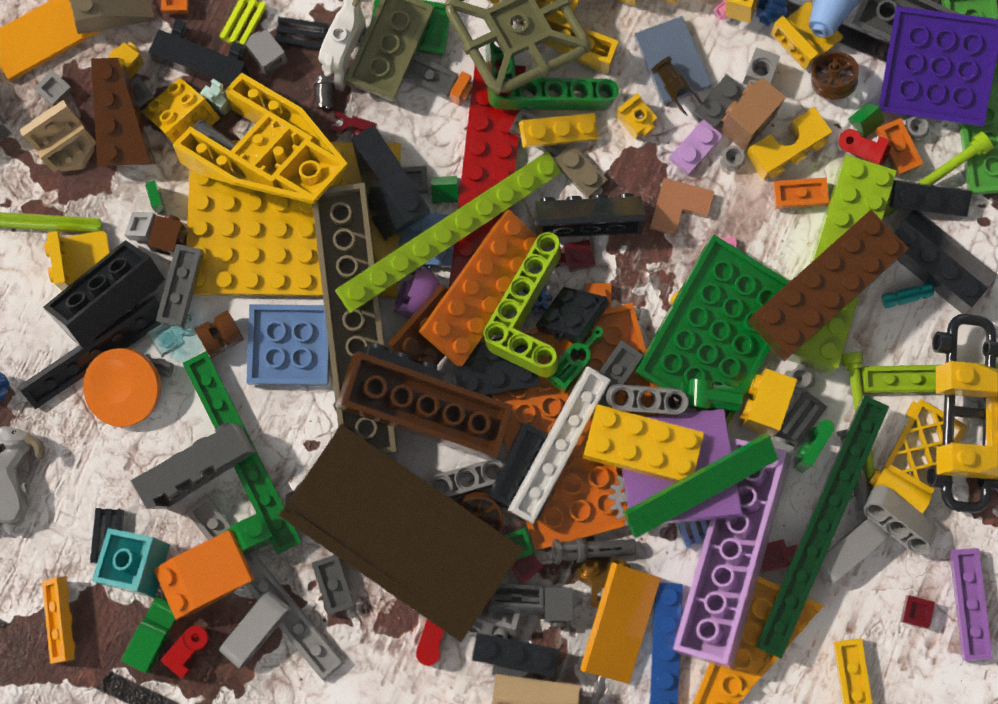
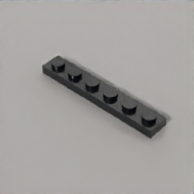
(74, 364)

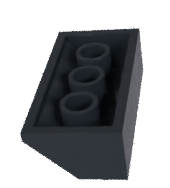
(590, 216)
(943, 262)
(104, 293)

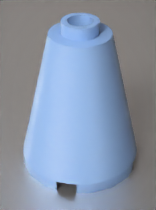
(829, 15)

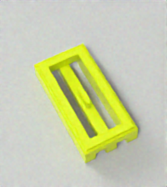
(261, 7)

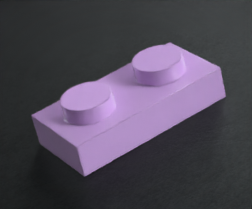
(695, 147)

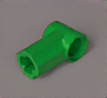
(707, 395)

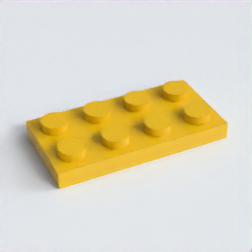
(642, 444)

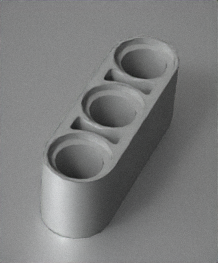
(659, 399)
(476, 470)
(900, 520)
(851, 550)
(254, 629)

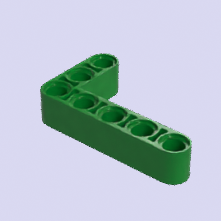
(539, 88)

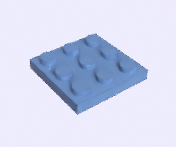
(287, 345)

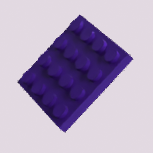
(940, 65)

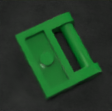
(809, 452)

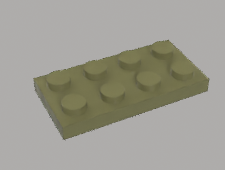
(389, 47)

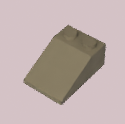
(106, 14)

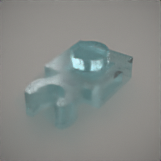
(169, 338)

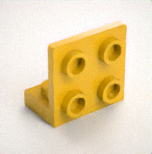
(798, 38)
(179, 109)

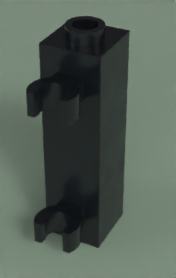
(195, 59)

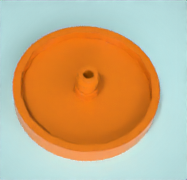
(122, 387)

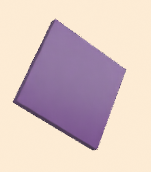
(713, 447)

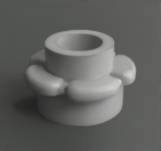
(921, 123)
(737, 153)

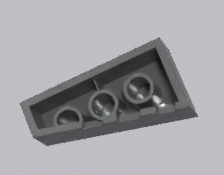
(193, 467)

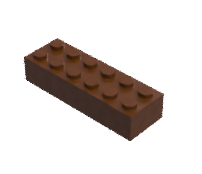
(827, 285)
(424, 406)

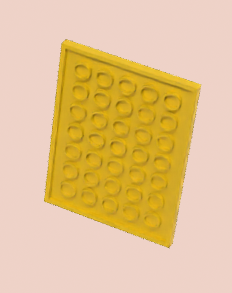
(264, 240)

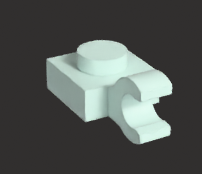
(216, 97)

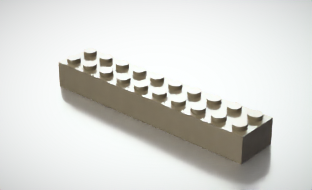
(343, 253)

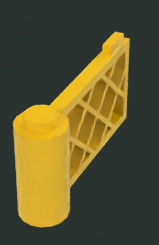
(898, 480)

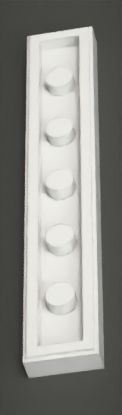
(559, 445)

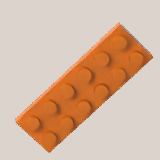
(473, 297)

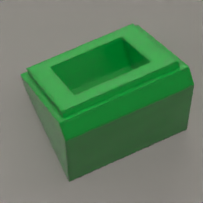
(867, 119)
(444, 189)

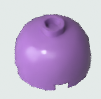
(415, 291)

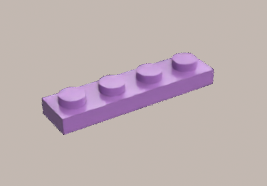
(970, 604)

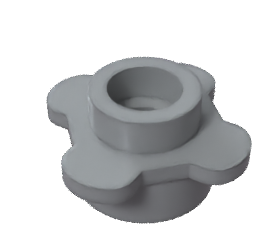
(807, 379)

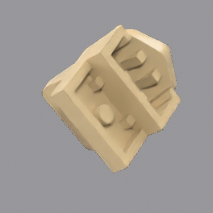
(60, 138)

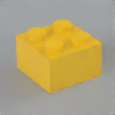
(768, 402)

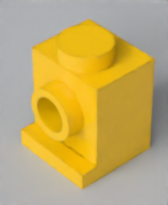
(131, 55)
(635, 126)

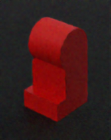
(856, 143)
(185, 648)
(428, 648)

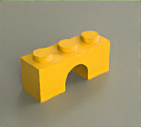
(771, 157)

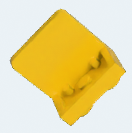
(74, 255)

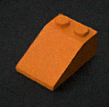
(203, 574)

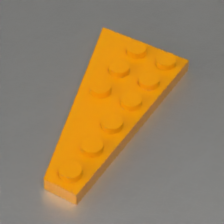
(730, 686)

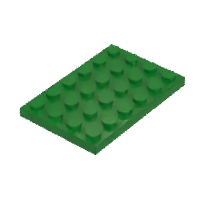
(708, 324)

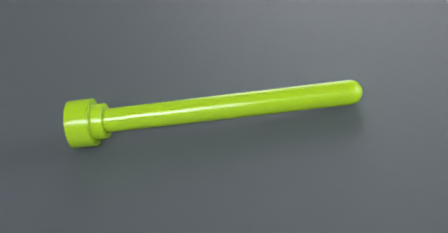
(979, 145)
(852, 363)

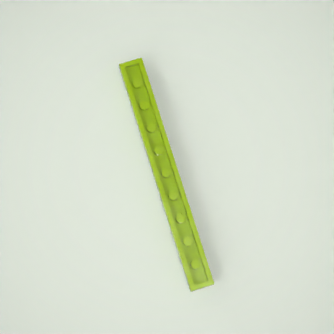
(447, 232)

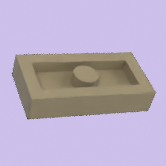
(580, 171)

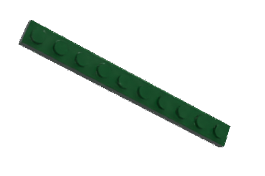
(821, 527)

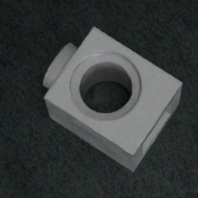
(266, 51)
(761, 59)

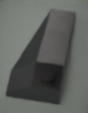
(390, 192)

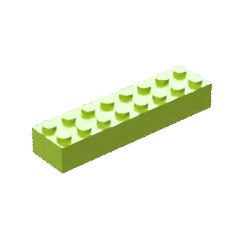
(855, 192)

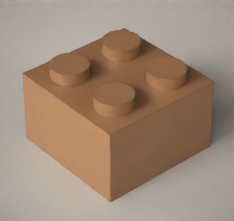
(753, 113)

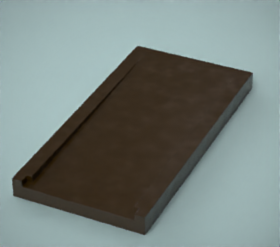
(401, 532)

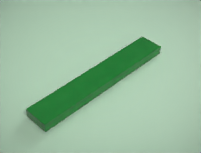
(700, 485)

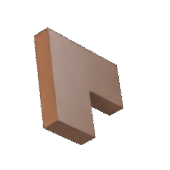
(678, 198)

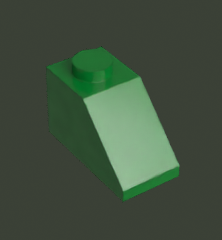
(251, 533)

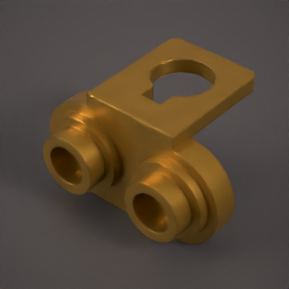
(596, 574)

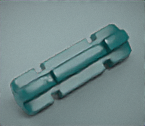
(907, 295)

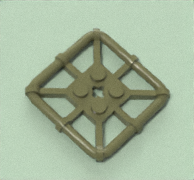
(514, 41)

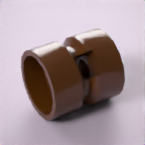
(229, 334)

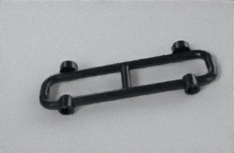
(947, 344)

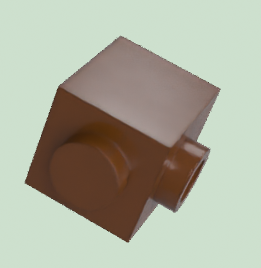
(166, 234)

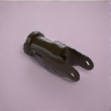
(673, 81)

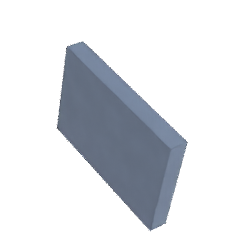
(672, 40)

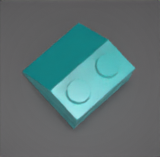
(129, 562)

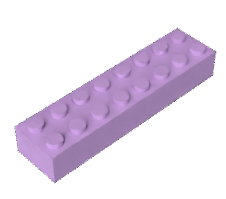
(730, 568)

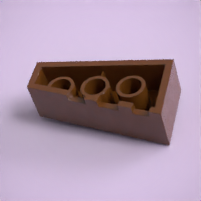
(117, 117)

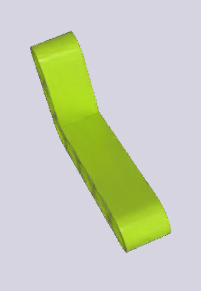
(522, 306)

